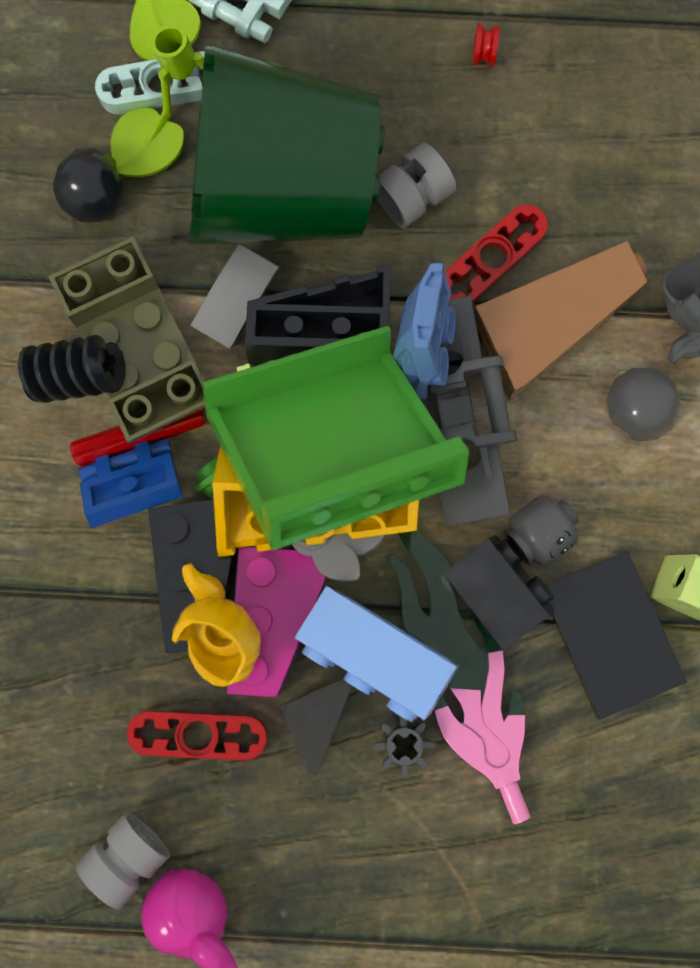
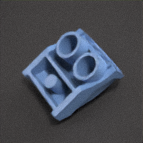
(423, 328)

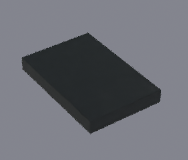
(613, 636)

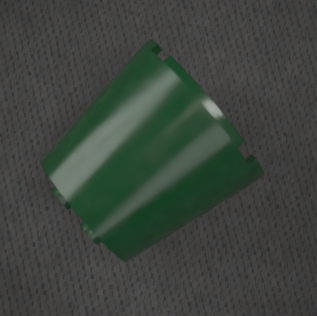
(281, 154)

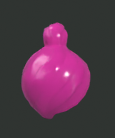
(187, 918)

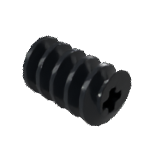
(71, 369)

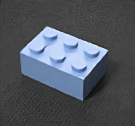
(375, 654)

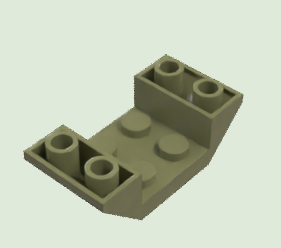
(123, 304)

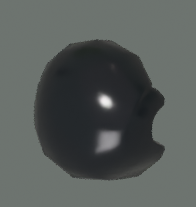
(88, 185)

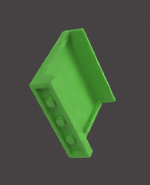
(330, 438)

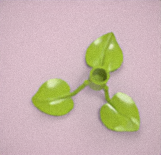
(143, 139)

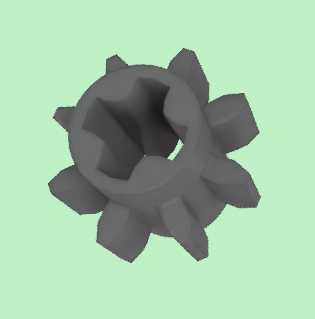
(403, 758)

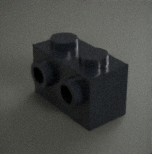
(501, 590)

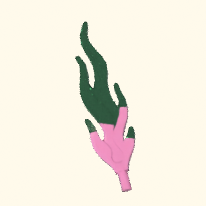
(484, 736)

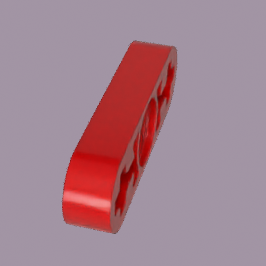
(507, 226)
(161, 747)

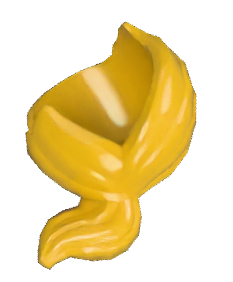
(218, 631)

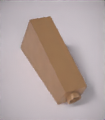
(556, 313)

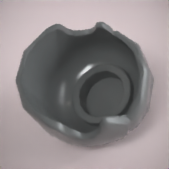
(643, 403)

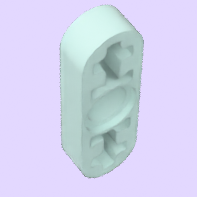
(144, 72)

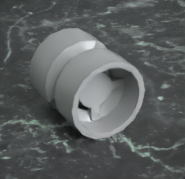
(417, 183)
(114, 868)

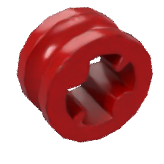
(485, 45)

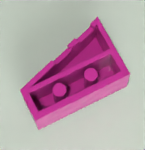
(278, 595)

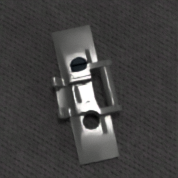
(451, 409)

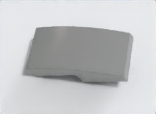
(225, 307)

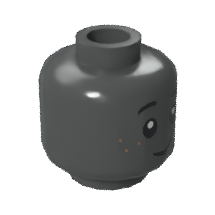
(543, 530)

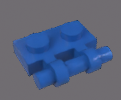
(129, 482)

